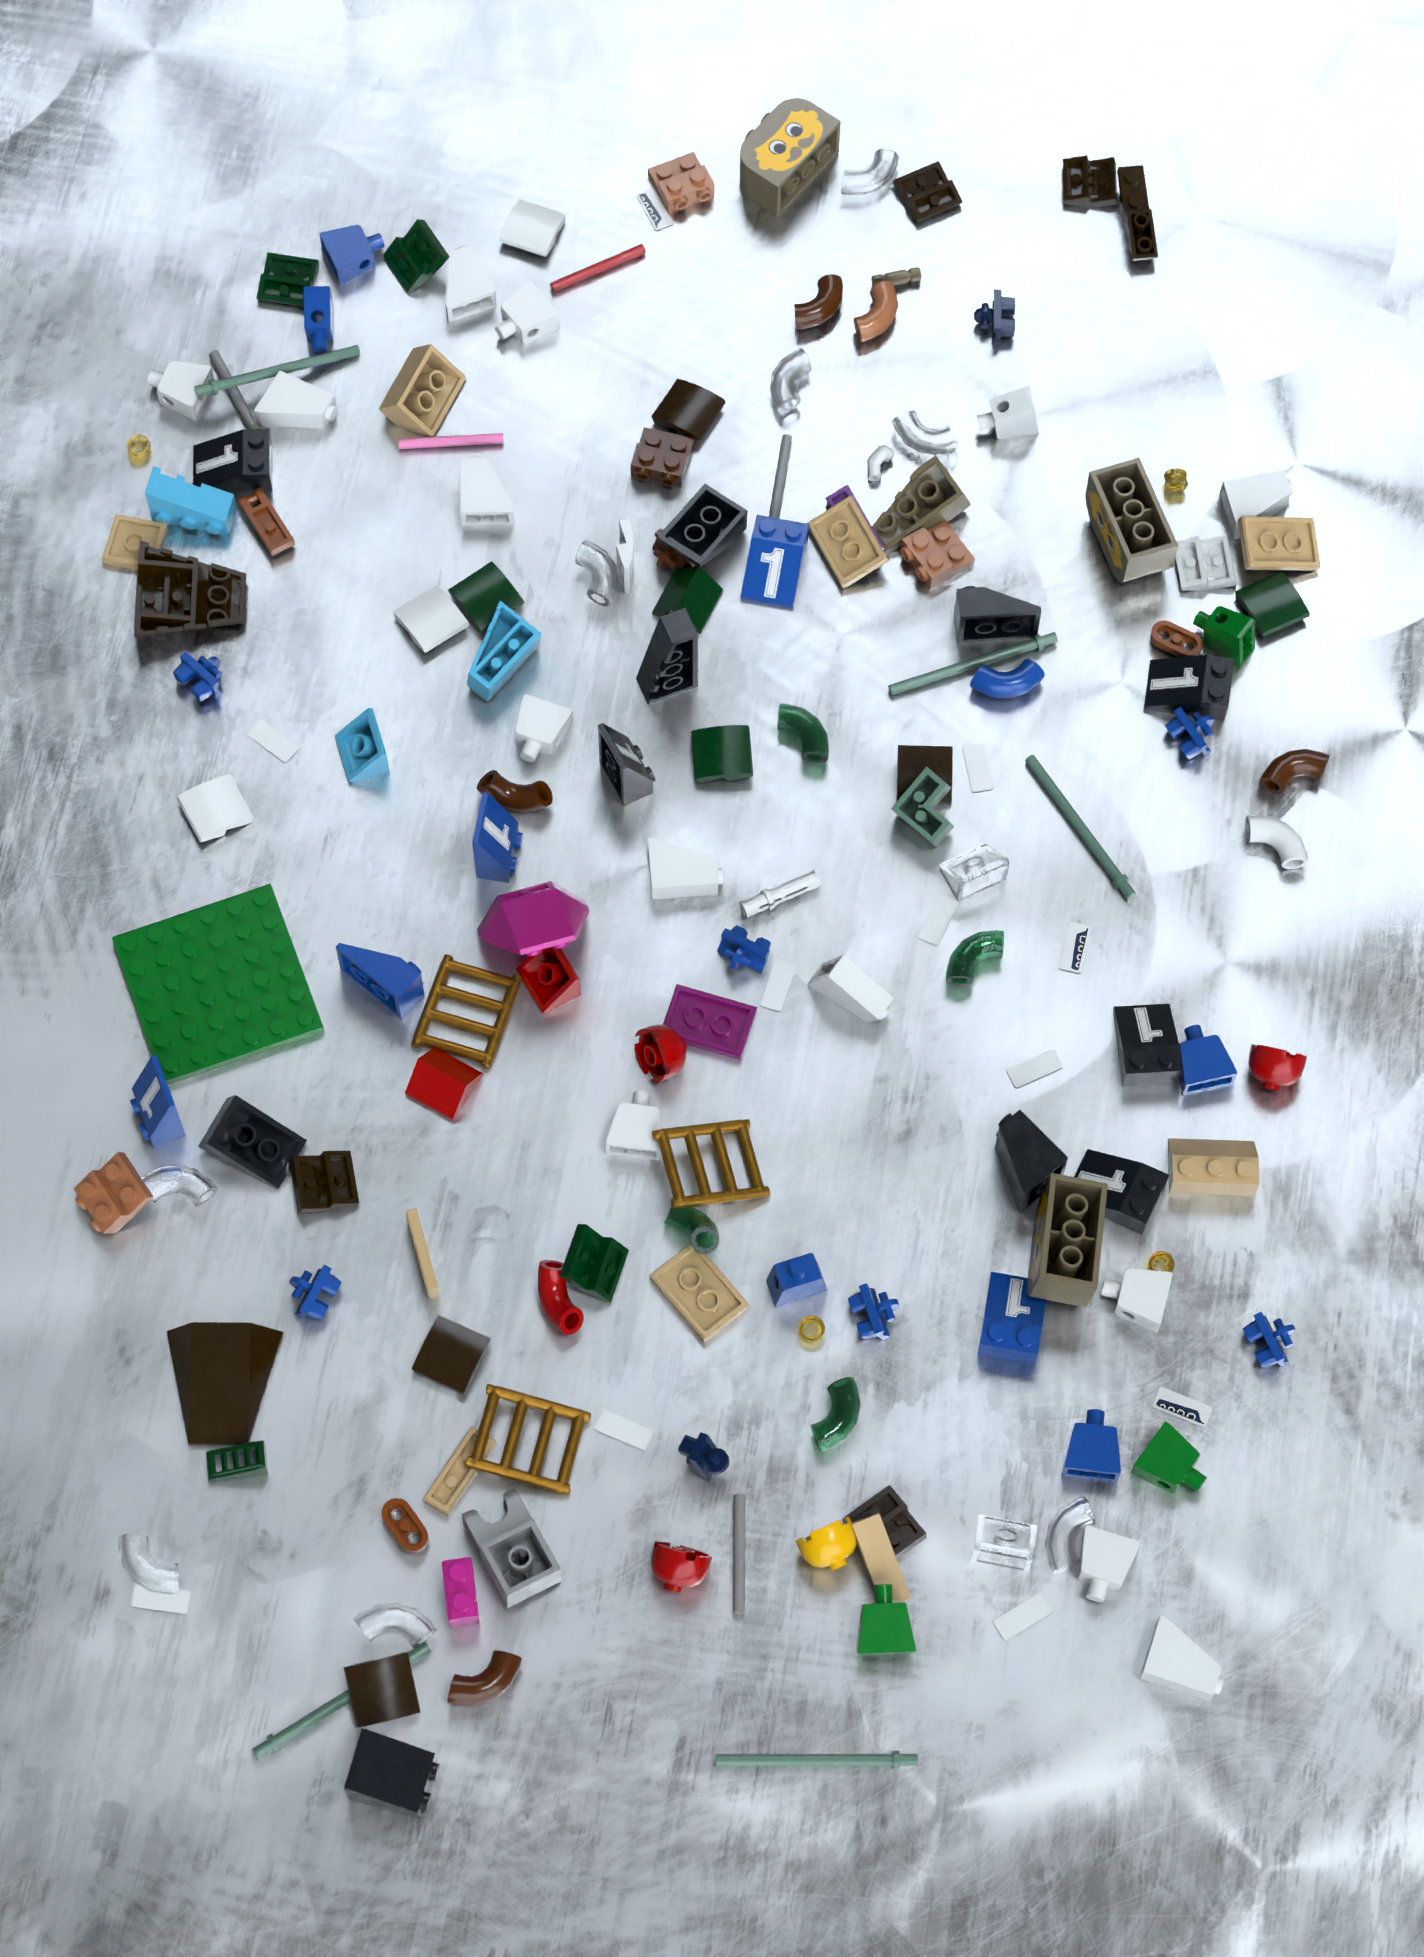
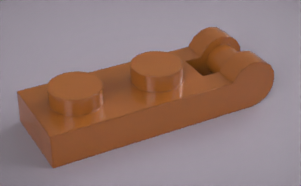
(266, 522)

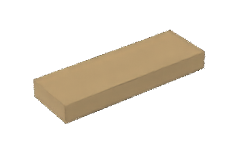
(422, 1253)
(455, 1475)
(879, 1555)

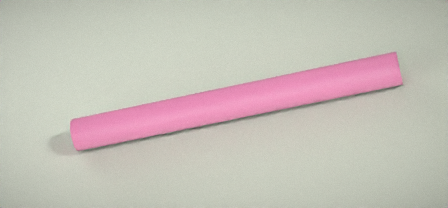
(448, 441)

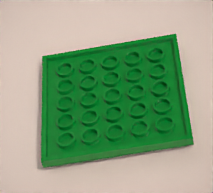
(217, 984)

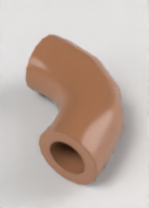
(880, 315)

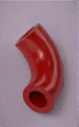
(555, 1298)

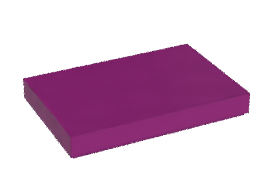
(710, 1021)

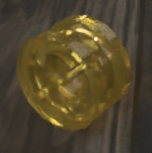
(146, 447)
(1175, 480)
(1161, 1255)
(810, 1321)

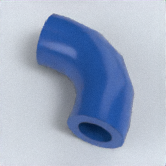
(1009, 683)

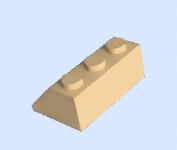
(422, 391)
(1213, 1167)

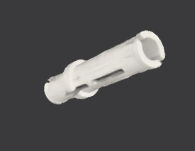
(769, 898)

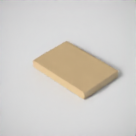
(847, 541)
(1279, 543)
(699, 1292)

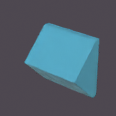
(362, 748)

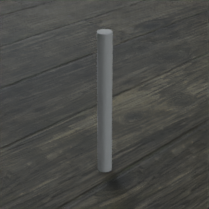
(234, 392)
(780, 476)
(739, 1554)

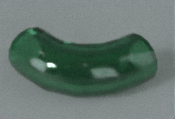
(809, 730)
(972, 951)
(696, 1226)
(842, 1415)

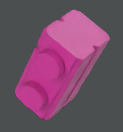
(460, 1592)

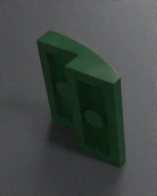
(416, 256)
(286, 278)
(481, 594)
(1272, 603)
(722, 753)
(594, 1263)

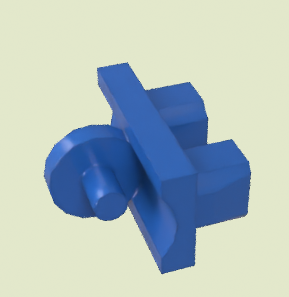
(204, 672)
(1182, 724)
(742, 950)
(310, 1304)
(876, 1323)
(1260, 1329)

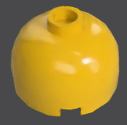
(829, 1545)

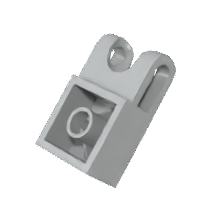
(513, 1541)

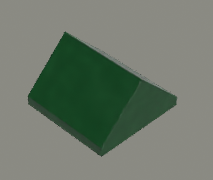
(691, 590)

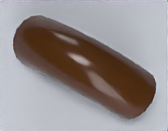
(823, 305)
(1291, 765)
(515, 796)
(487, 1685)

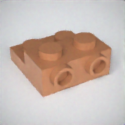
(682, 182)
(936, 553)
(112, 1194)

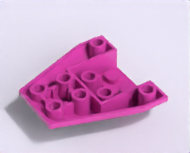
(534, 919)

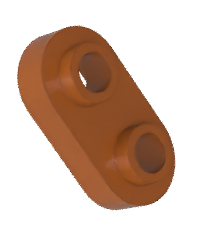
(1177, 639)
(406, 1526)

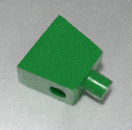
(1228, 633)
(1169, 1461)
(884, 1624)

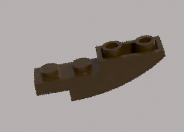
(1136, 214)

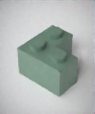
(918, 806)

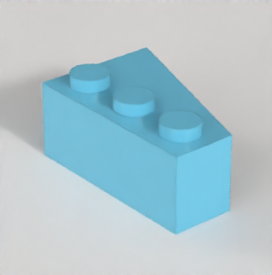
(189, 505)
(503, 650)

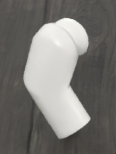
(881, 454)

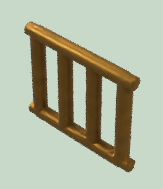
(493, 1032)
(715, 1130)
(533, 1476)

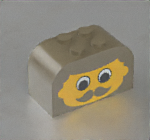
(786, 153)
(1129, 521)
(1067, 1240)

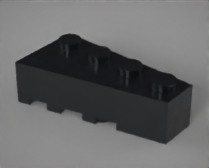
(670, 659)

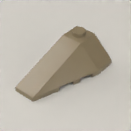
(923, 502)

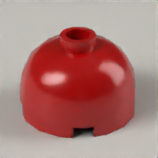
(660, 1052)
(1275, 1066)
(679, 1565)

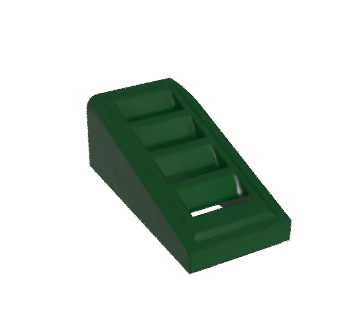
(237, 1472)

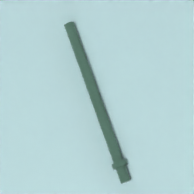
(215, 386)
(1038, 642)
(1119, 881)
(274, 1742)
(895, 1760)

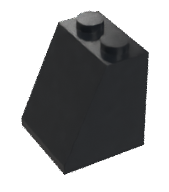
(1026, 1158)
(391, 1774)

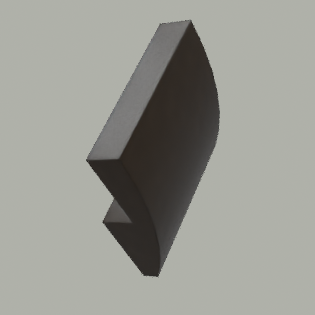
(1089, 181)
(927, 191)
(688, 409)
(915, 758)
(324, 1181)
(451, 1353)
(899, 1524)
(382, 1689)

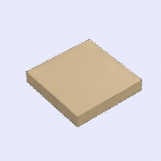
(125, 538)

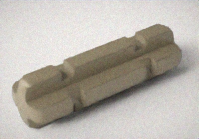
(898, 277)

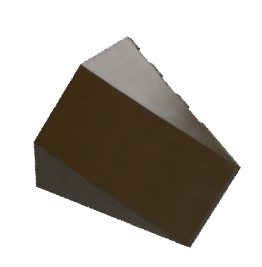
(184, 593)
(222, 1378)

